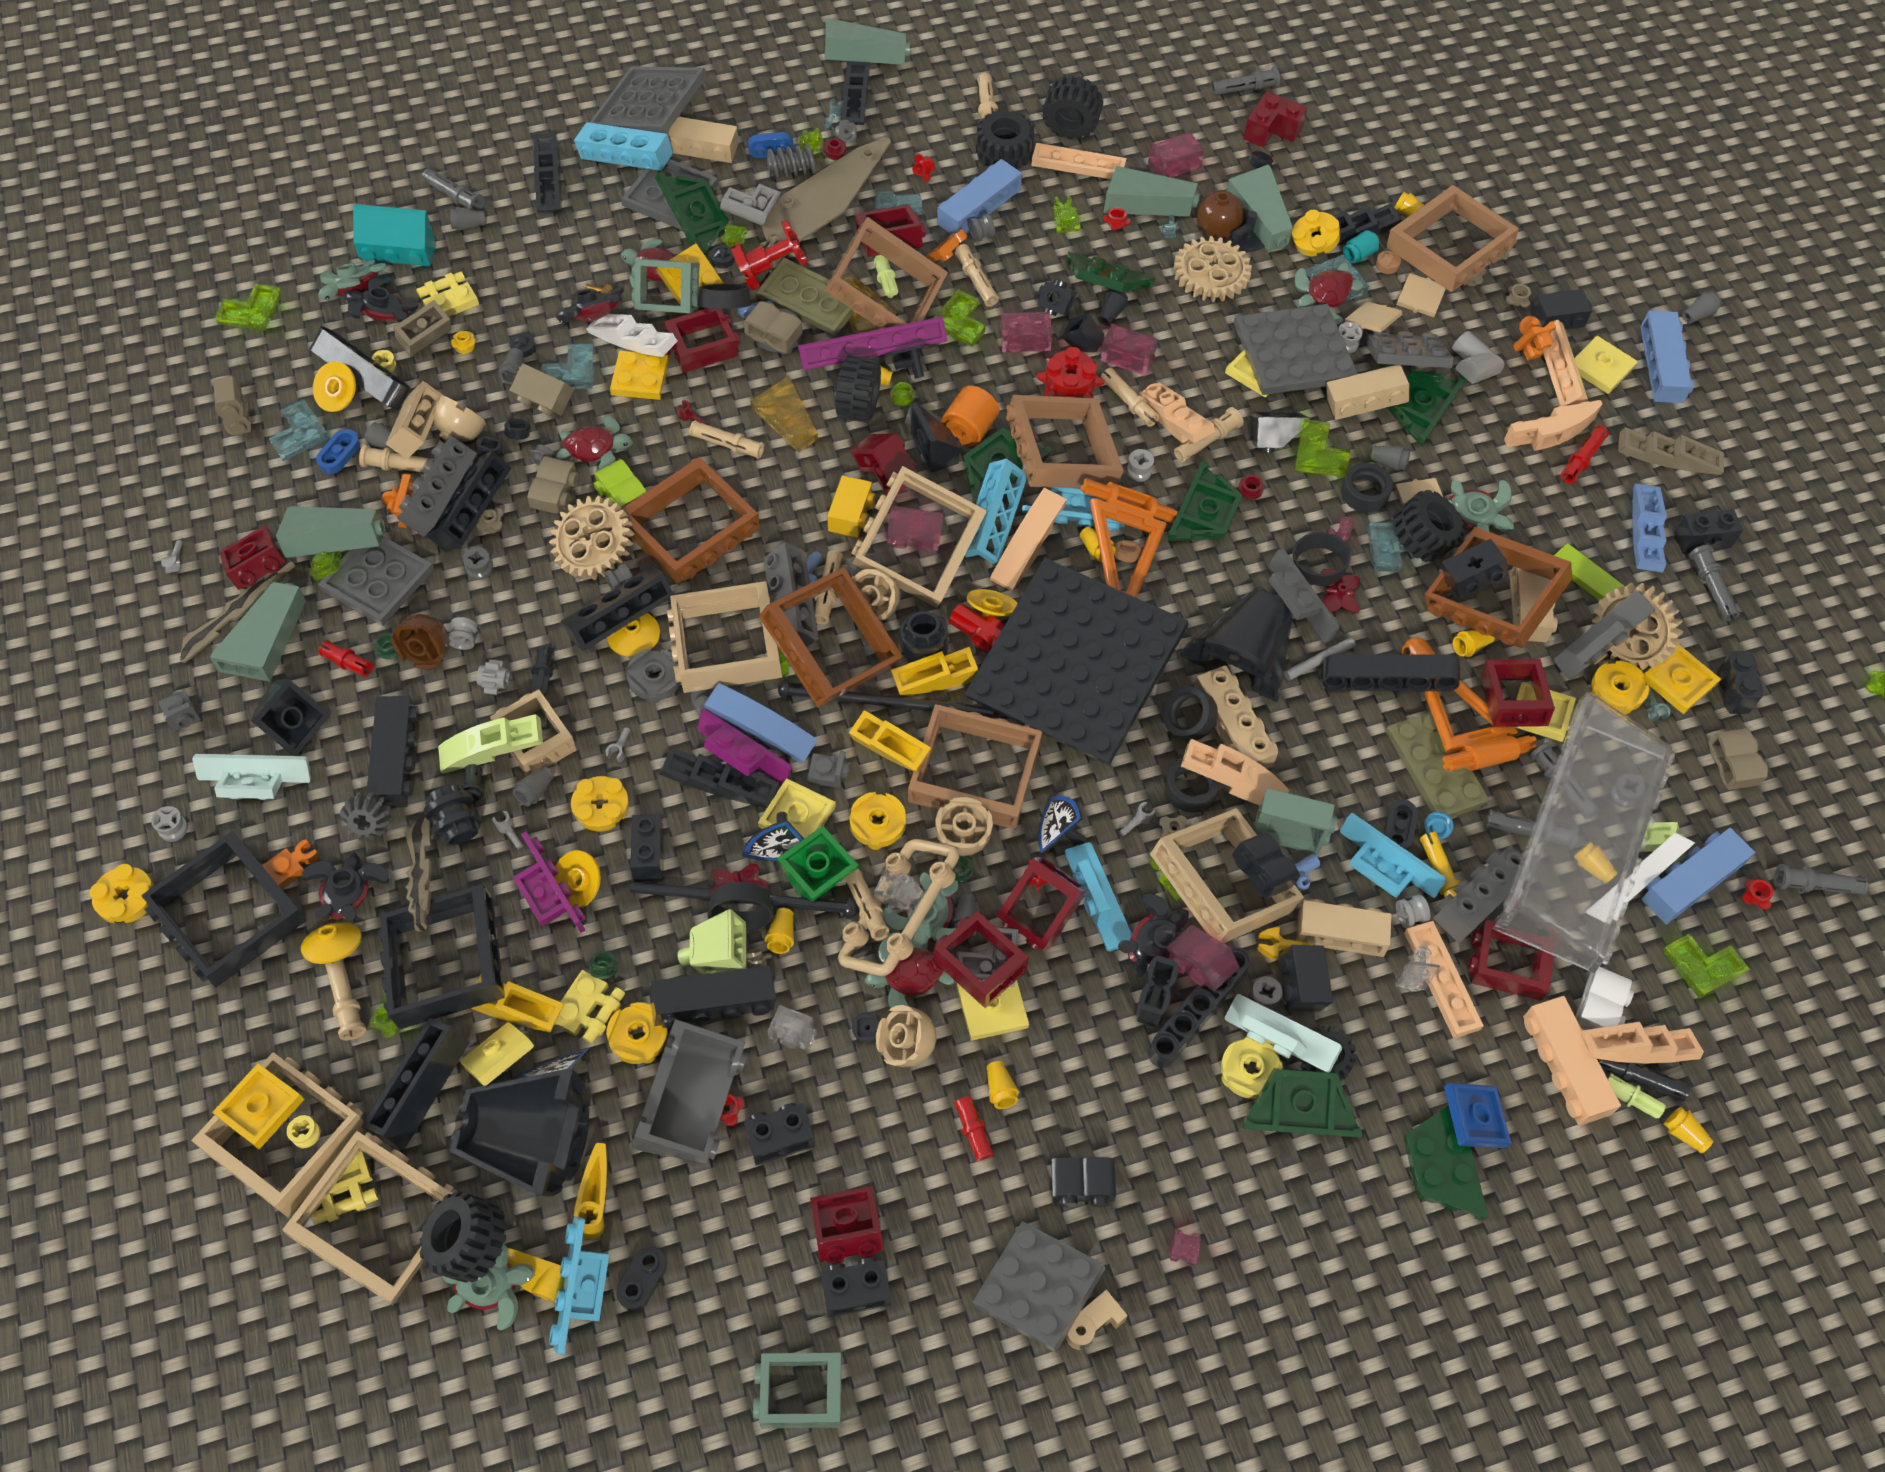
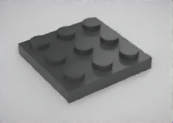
(648, 198)
(1408, 349)
(377, 579)
(1039, 1286)

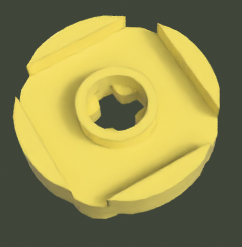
(1241, 1053)

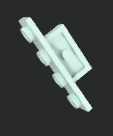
(250, 774)
(1285, 1035)

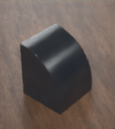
(1083, 334)

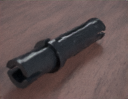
(1647, 1078)

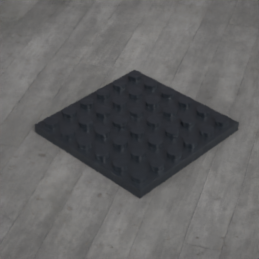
(1077, 660)

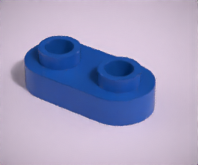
(760, 143)
(335, 454)

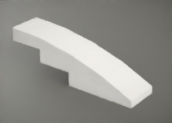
(633, 336)

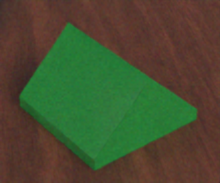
(816, 864)

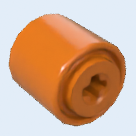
(971, 415)

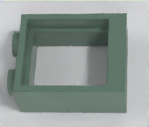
(689, 285)
(1295, 821)
(831, 1419)

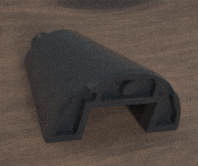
(1250, 637)
(526, 1129)

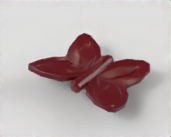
(1341, 593)
(747, 874)

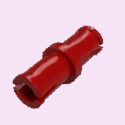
(345, 659)
(973, 1128)

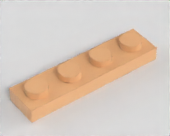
(1076, 161)
(1564, 369)
(1446, 984)

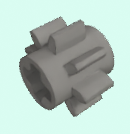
(493, 677)

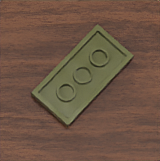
(803, 293)
(1422, 754)

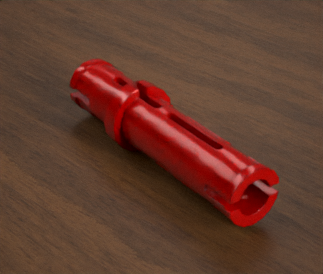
(1581, 460)

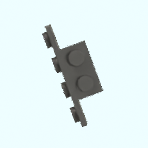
(1300, 596)
(1607, 632)

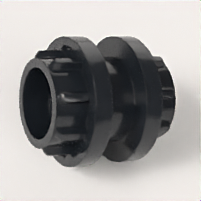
(923, 635)
(451, 811)

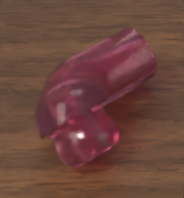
(1344, 529)

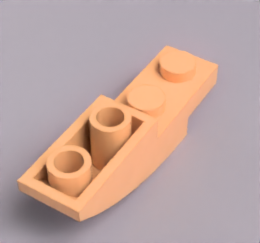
(1175, 415)
(1551, 431)
(1232, 768)

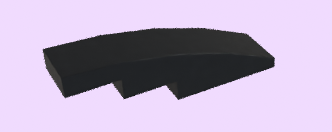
(856, 92)
(547, 173)
(1365, 219)
(718, 778)

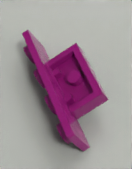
(740, 750)
(543, 892)

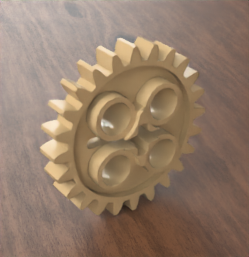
(1212, 269)
(591, 537)
(1633, 648)

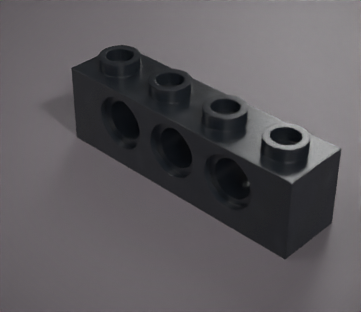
(469, 501)
(617, 608)

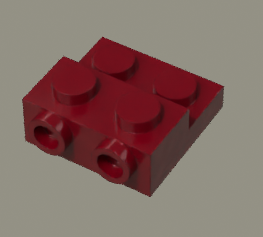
(251, 558)
(846, 1224)

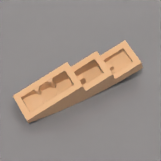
(1028, 539)
(1642, 1045)

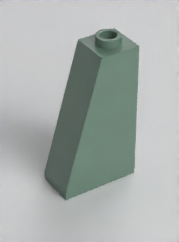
(864, 43)
(1150, 194)
(1261, 194)
(328, 530)
(261, 635)

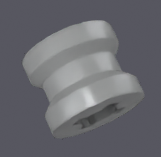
(1351, 335)
(1140, 465)
(462, 633)
(170, 817)
(1413, 911)

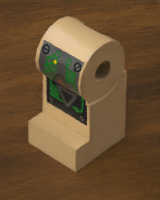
(1093, 1319)

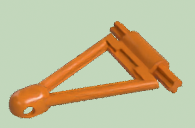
(1135, 511)
(1475, 748)

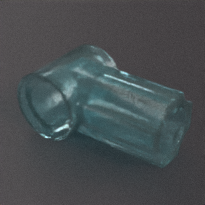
(888, 199)

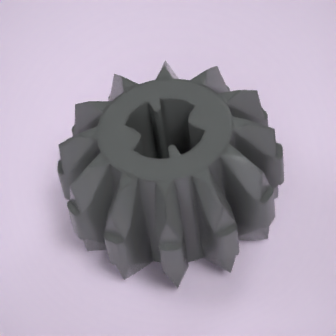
(365, 815)

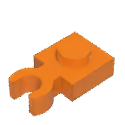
(944, 249)
(288, 866)

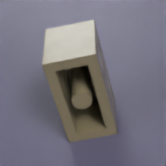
(422, 328)
(541, 389)

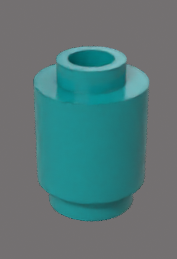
(1361, 246)

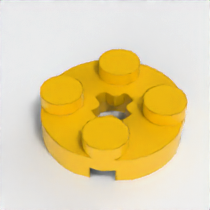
(1313, 222)
(1622, 672)
(599, 788)
(872, 834)
(108, 887)
(622, 1042)

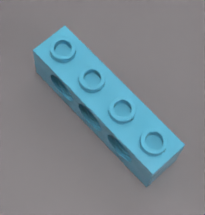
(623, 146)

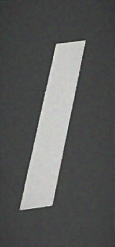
(1658, 862)

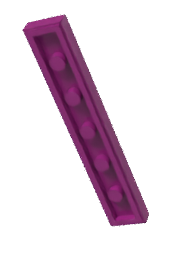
(872, 343)

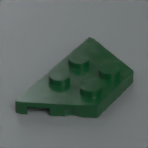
(694, 208)
(1107, 275)
(1428, 401)
(993, 449)
(1206, 508)
(1302, 1104)
(1442, 1168)

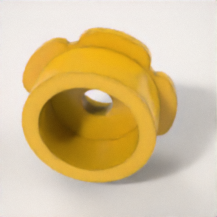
(463, 342)

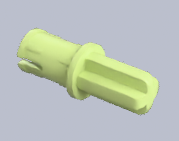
(885, 276)
(1633, 1096)

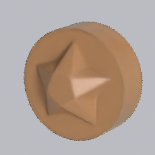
(1388, 262)
(1127, 551)

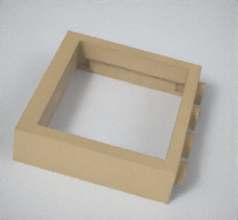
(939, 494)
(715, 602)
(1194, 890)
(216, 1133)
(396, 1162)

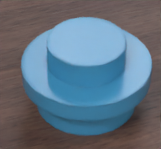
(1440, 823)

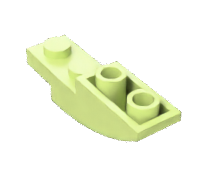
(488, 740)

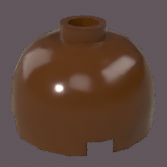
(1220, 214)
(421, 641)

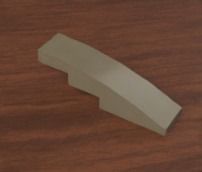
(1676, 454)

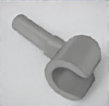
(172, 562)
(618, 746)
(1140, 818)
(507, 828)

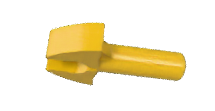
(1279, 942)

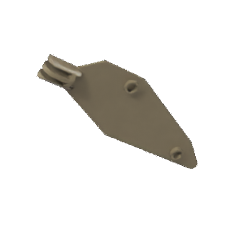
(823, 195)

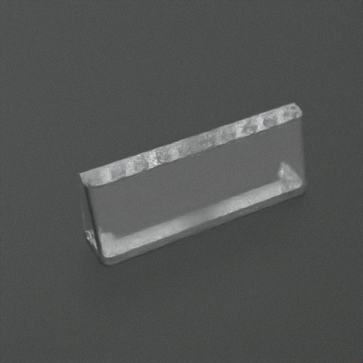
(1588, 837)

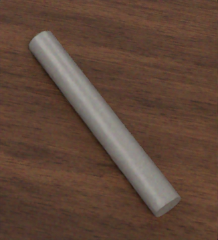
(1318, 659)

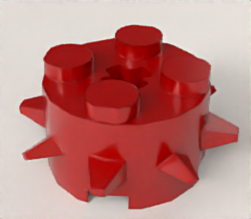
(1070, 375)

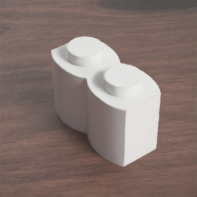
(1604, 1000)

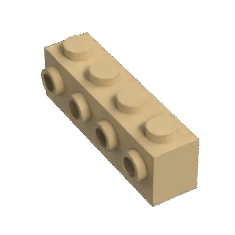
(1236, 720)

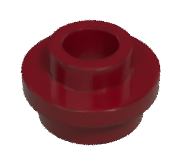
(834, 148)
(1253, 482)

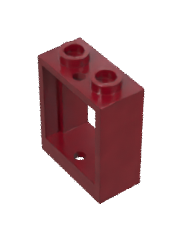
(897, 220)
(708, 353)
(1507, 713)
(1058, 879)
(1001, 979)
(1531, 988)

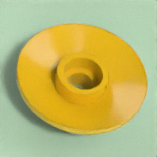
(334, 386)
(991, 602)
(630, 642)
(573, 868)
(331, 942)

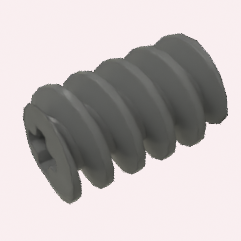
(790, 160)

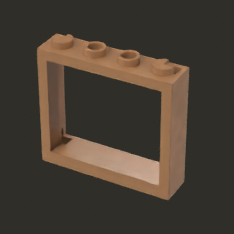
(1402, 240)
(902, 256)
(1059, 474)
(986, 727)

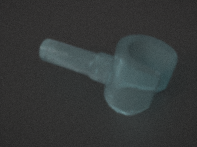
(834, 111)
(1168, 230)
(1663, 709)

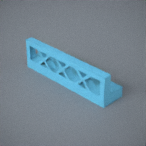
(990, 498)

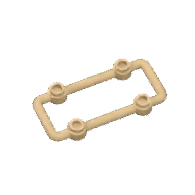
(899, 944)

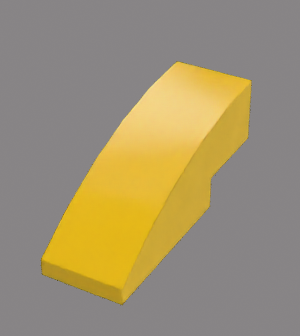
(936, 672)
(889, 741)
(523, 1008)

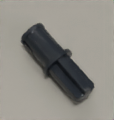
(542, 670)

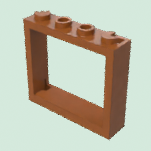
(671, 490)
(1517, 556)
(798, 654)

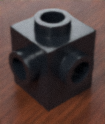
(1064, 297)

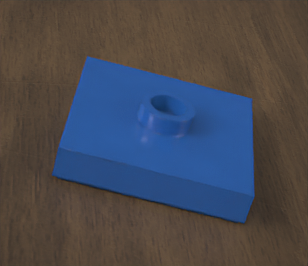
(1477, 1115)

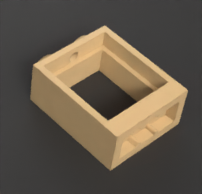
(553, 748)

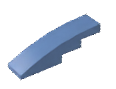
(1648, 527)
(760, 722)

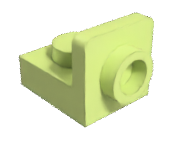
(1659, 834)

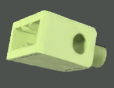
(716, 945)

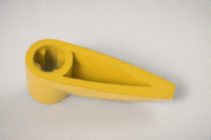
(592, 1193)
(546, 1278)

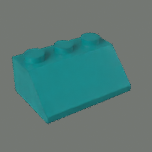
(393, 235)

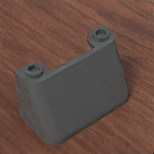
(689, 1094)

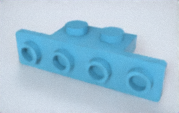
(1077, 509)
(1388, 862)
(1099, 899)
(582, 1287)

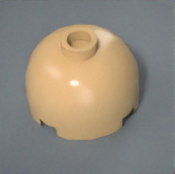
(456, 420)
(879, 590)
(964, 825)
(906, 1036)

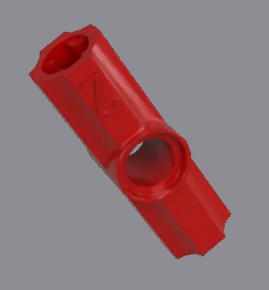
(980, 629)

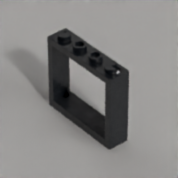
(195, 872)
(442, 908)

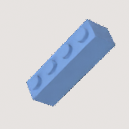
(979, 197)
(1666, 357)
(1698, 875)

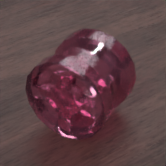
(1185, 1247)

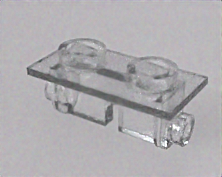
(1418, 971)

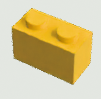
(850, 506)

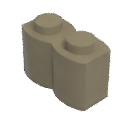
(773, 327)
(232, 405)
(552, 485)
(1738, 759)

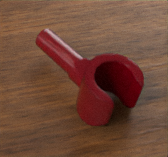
(686, 413)

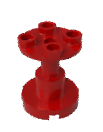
(761, 259)

